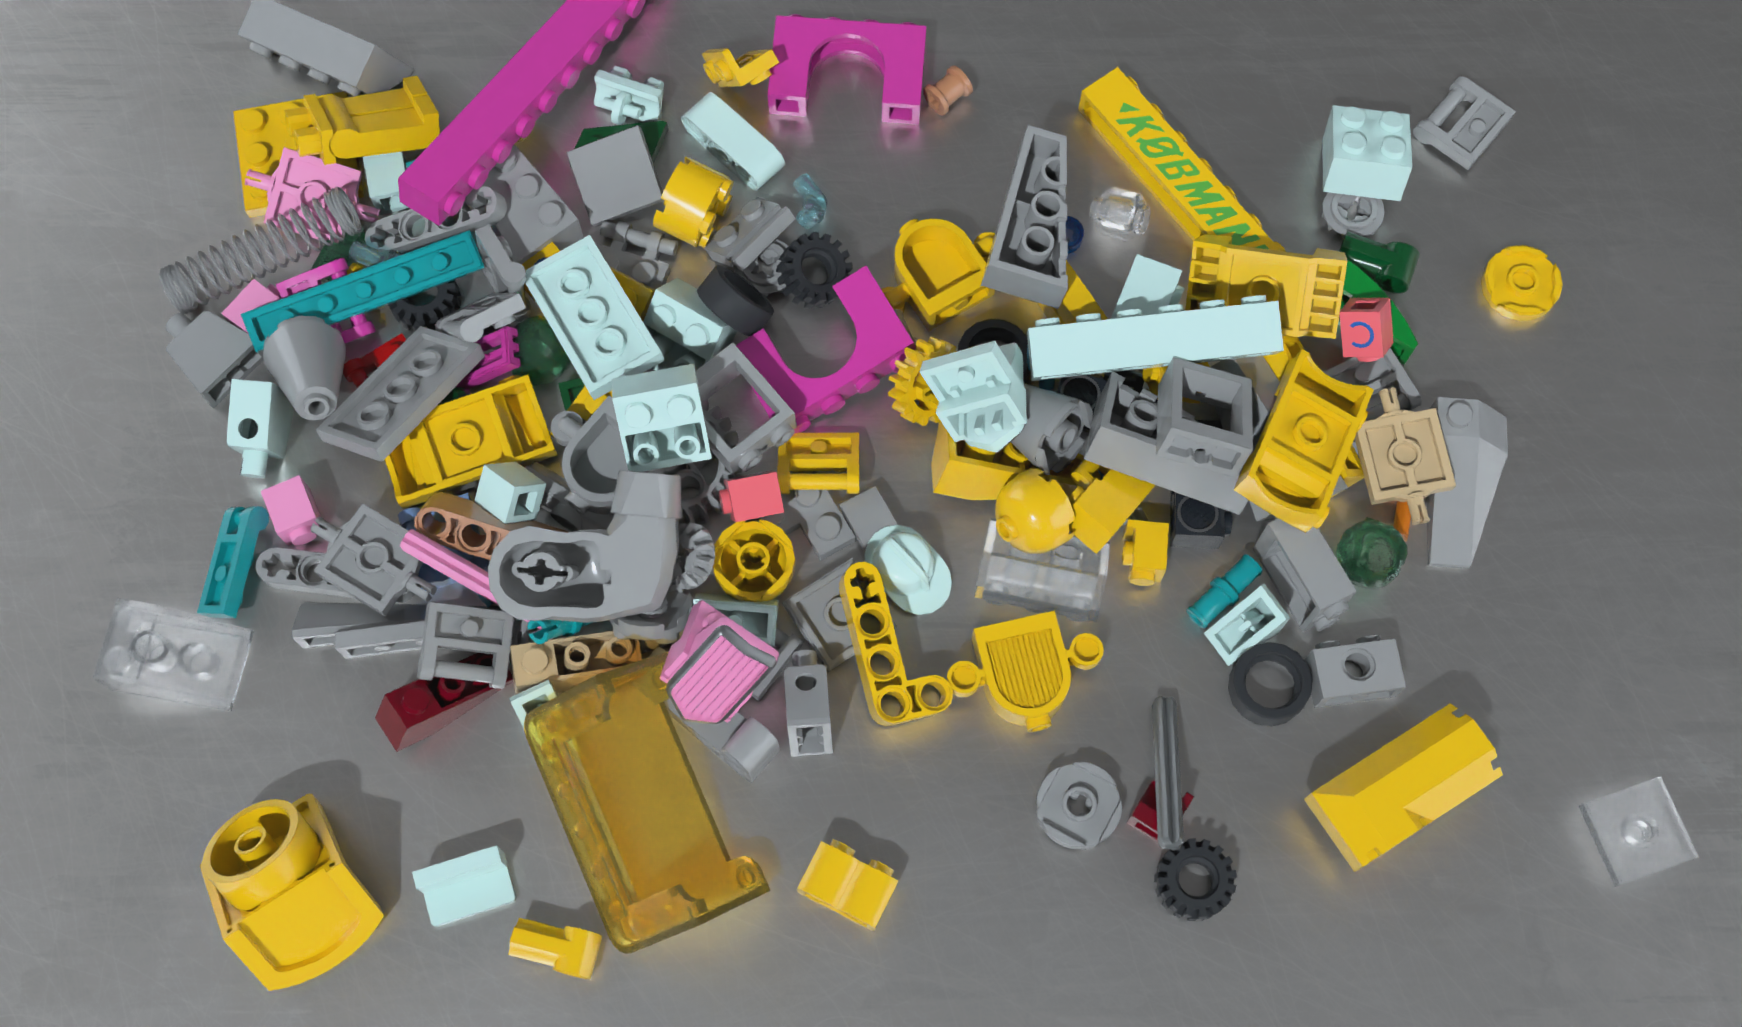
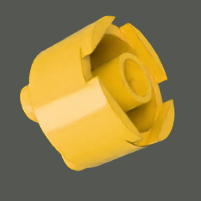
(693, 201)

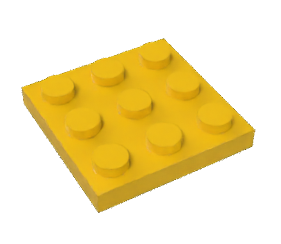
(260, 144)

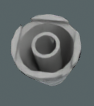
(307, 364)
(1052, 429)

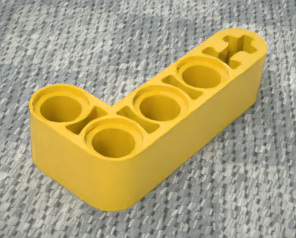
(885, 644)

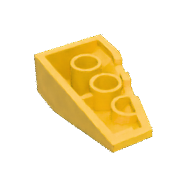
(981, 474)

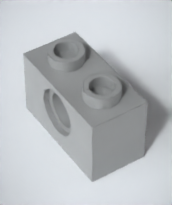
(1379, 664)

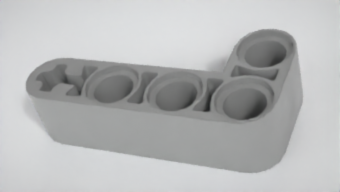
(739, 743)

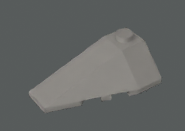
(1477, 454)

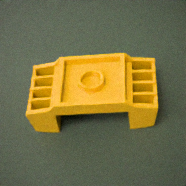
(1303, 284)

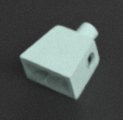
(258, 424)

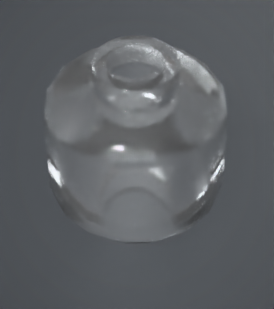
(1120, 214)

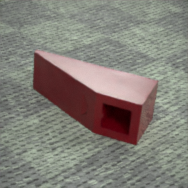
(429, 706)

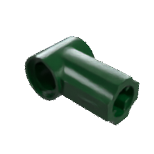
(1388, 264)

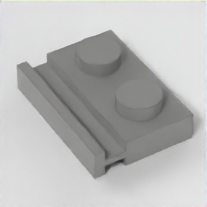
(749, 233)

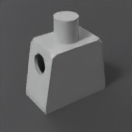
(211, 353)
(807, 705)

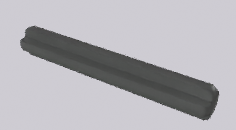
(1167, 773)

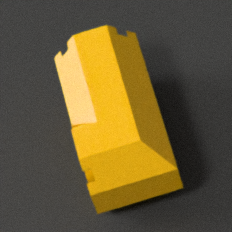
(1404, 785)

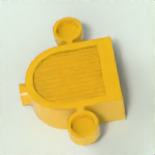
(938, 270)
(1024, 668)

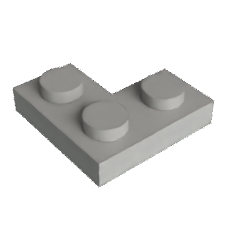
(818, 519)

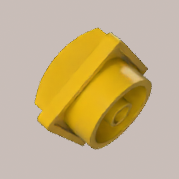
(286, 892)

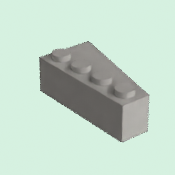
(533, 211)
(1031, 231)

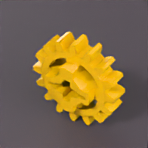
(911, 384)

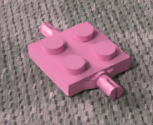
(302, 179)

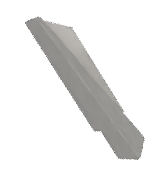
(360, 629)

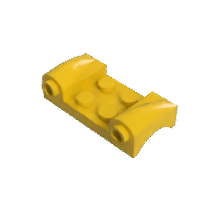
(465, 435)
(1304, 444)

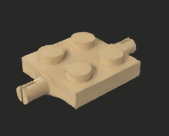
(1404, 456)

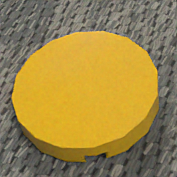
(1521, 283)

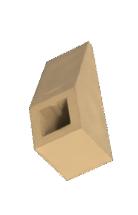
(570, 660)

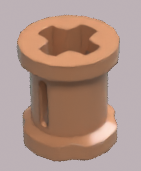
(947, 90)

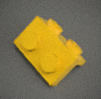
(732, 72)

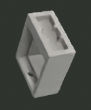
(776, 431)
(1180, 438)
(1305, 574)

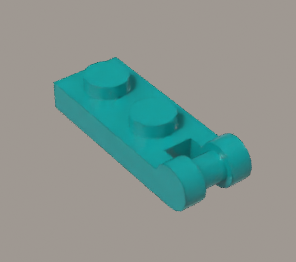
(232, 561)

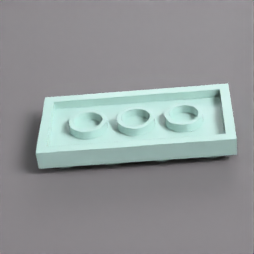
(592, 316)

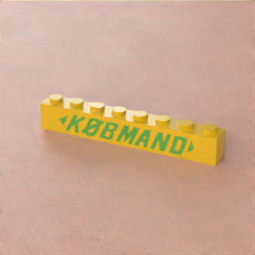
(1167, 164)

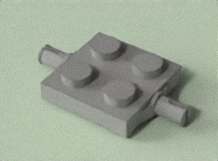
(368, 560)

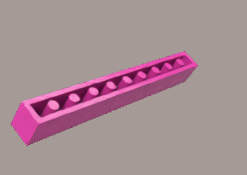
(510, 105)

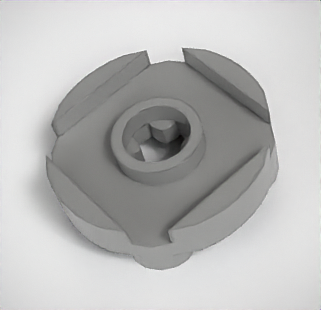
(658, 625)
(1085, 829)

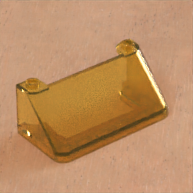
(636, 808)

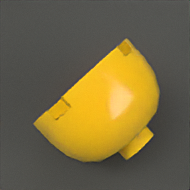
(1034, 513)
(754, 561)

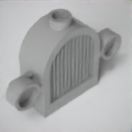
(591, 457)

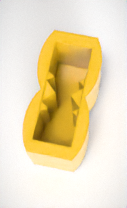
(847, 884)

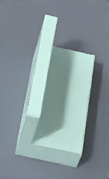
(465, 885)

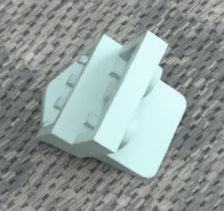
(980, 394)

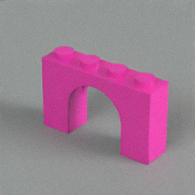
(806, 42)
(878, 346)

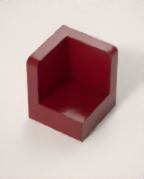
(1145, 814)

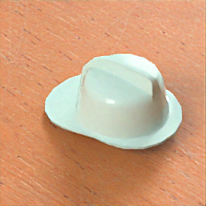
(909, 569)

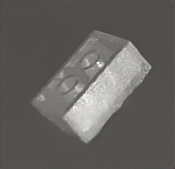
(1060, 580)

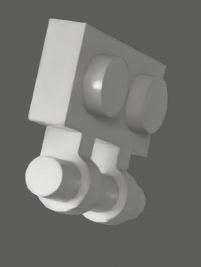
(641, 268)

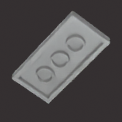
(400, 393)

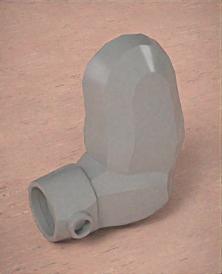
(595, 571)

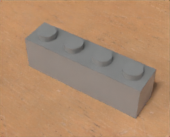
(321, 49)

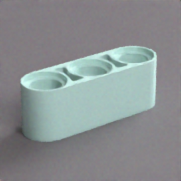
(733, 141)

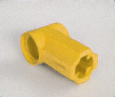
(566, 950)

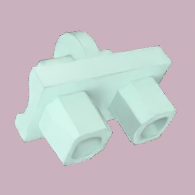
(627, 97)

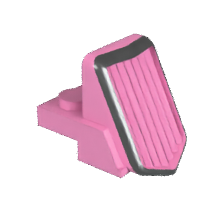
(714, 666)

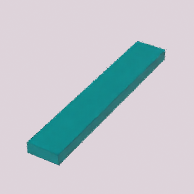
(370, 287)

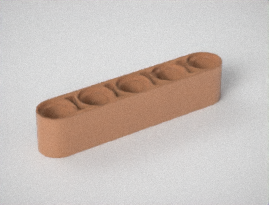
(457, 531)

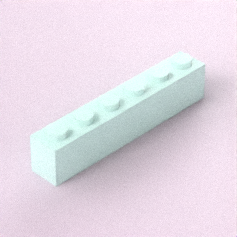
(1153, 340)

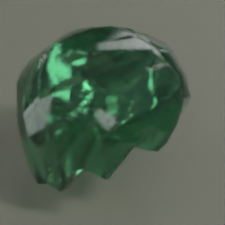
(539, 351)
(1371, 553)

